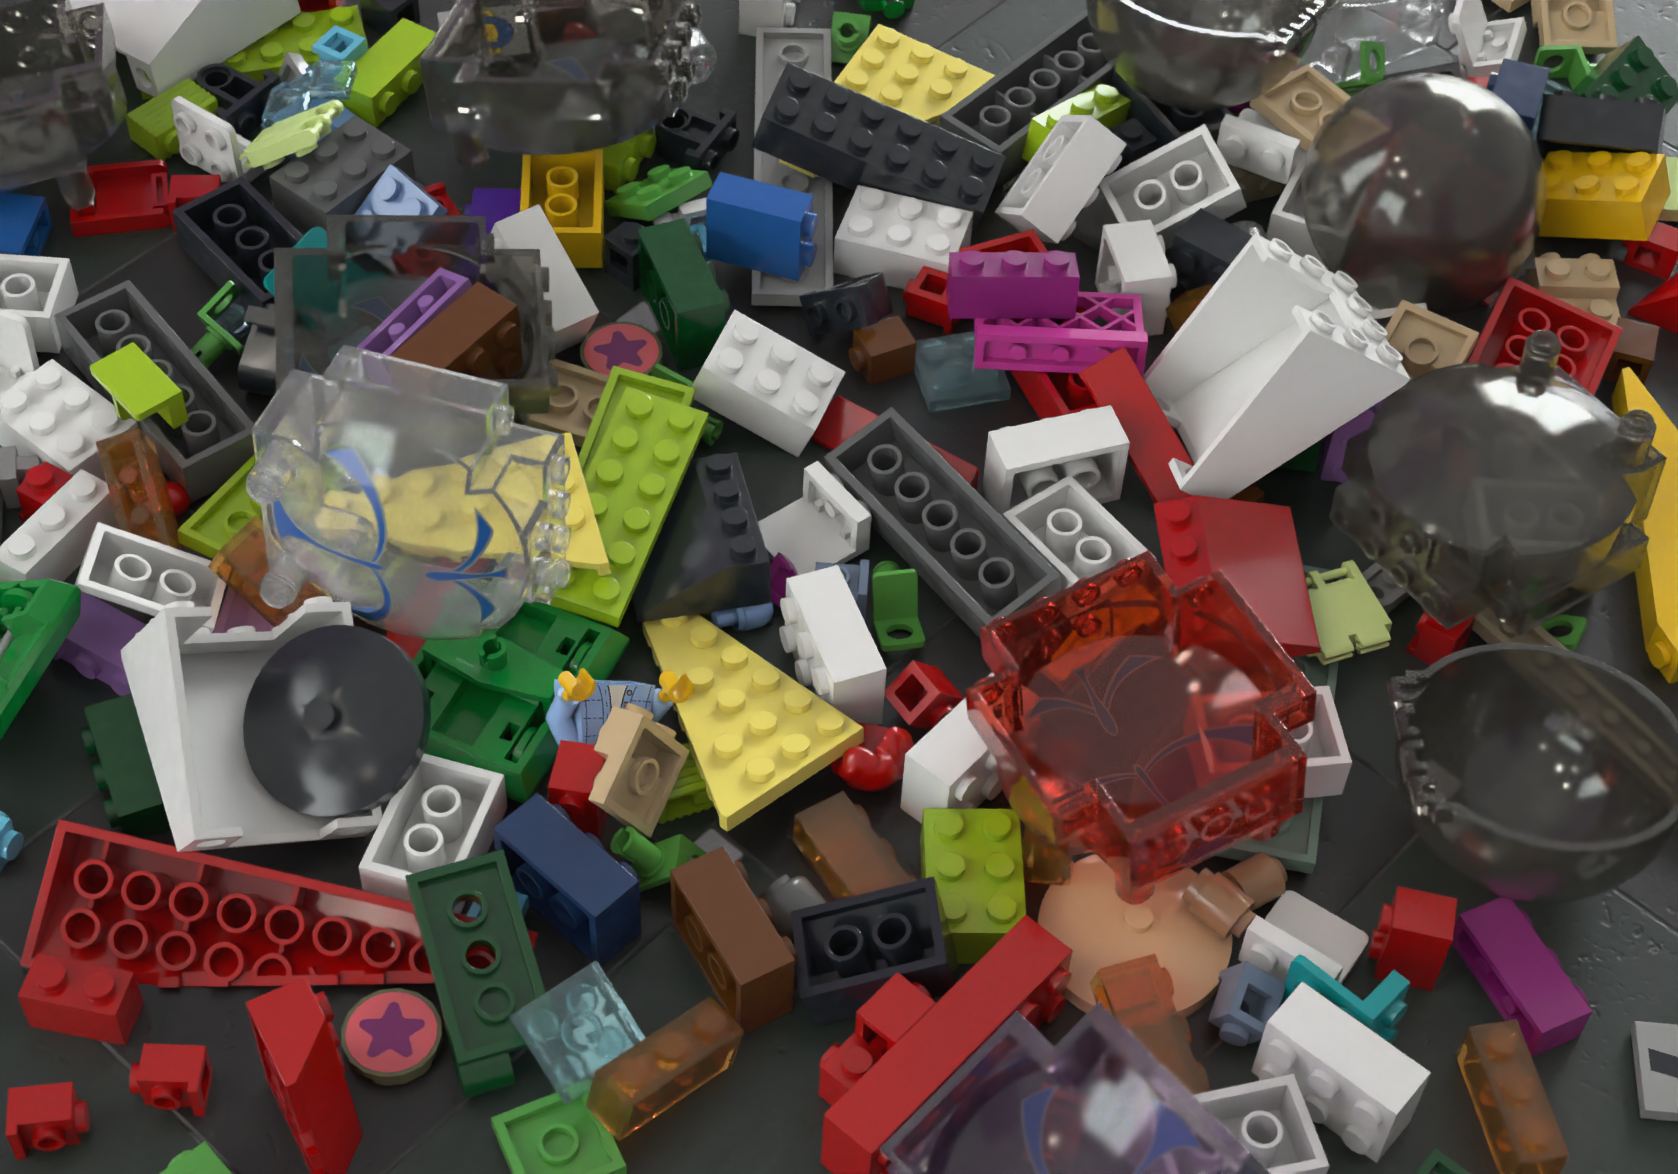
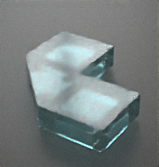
(321, 81)

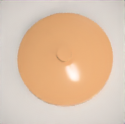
(1110, 931)

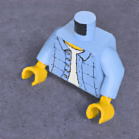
(585, 703)

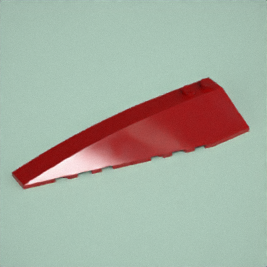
(218, 919)

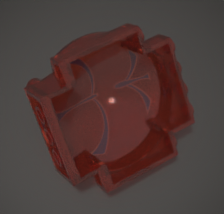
(1143, 721)

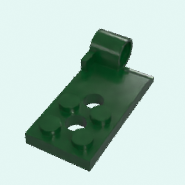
(473, 999)

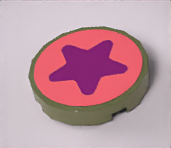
(622, 346)
(392, 1036)

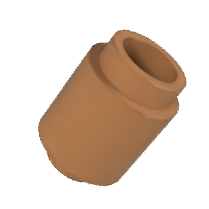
(1259, 877)
(1219, 904)

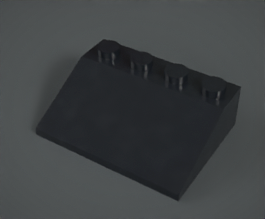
(707, 549)

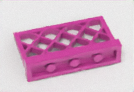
(1064, 346)

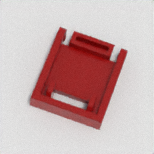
(127, 199)

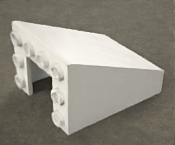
(183, 36)
(1269, 367)
(191, 713)

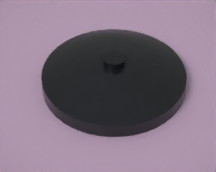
(337, 722)

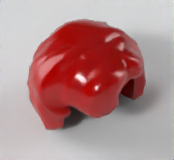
(877, 760)

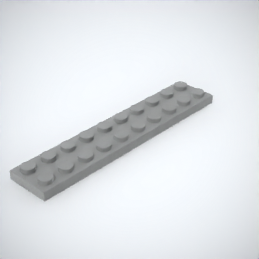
(811, 51)

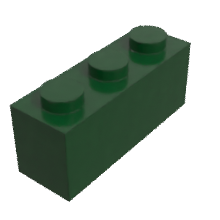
(124, 767)

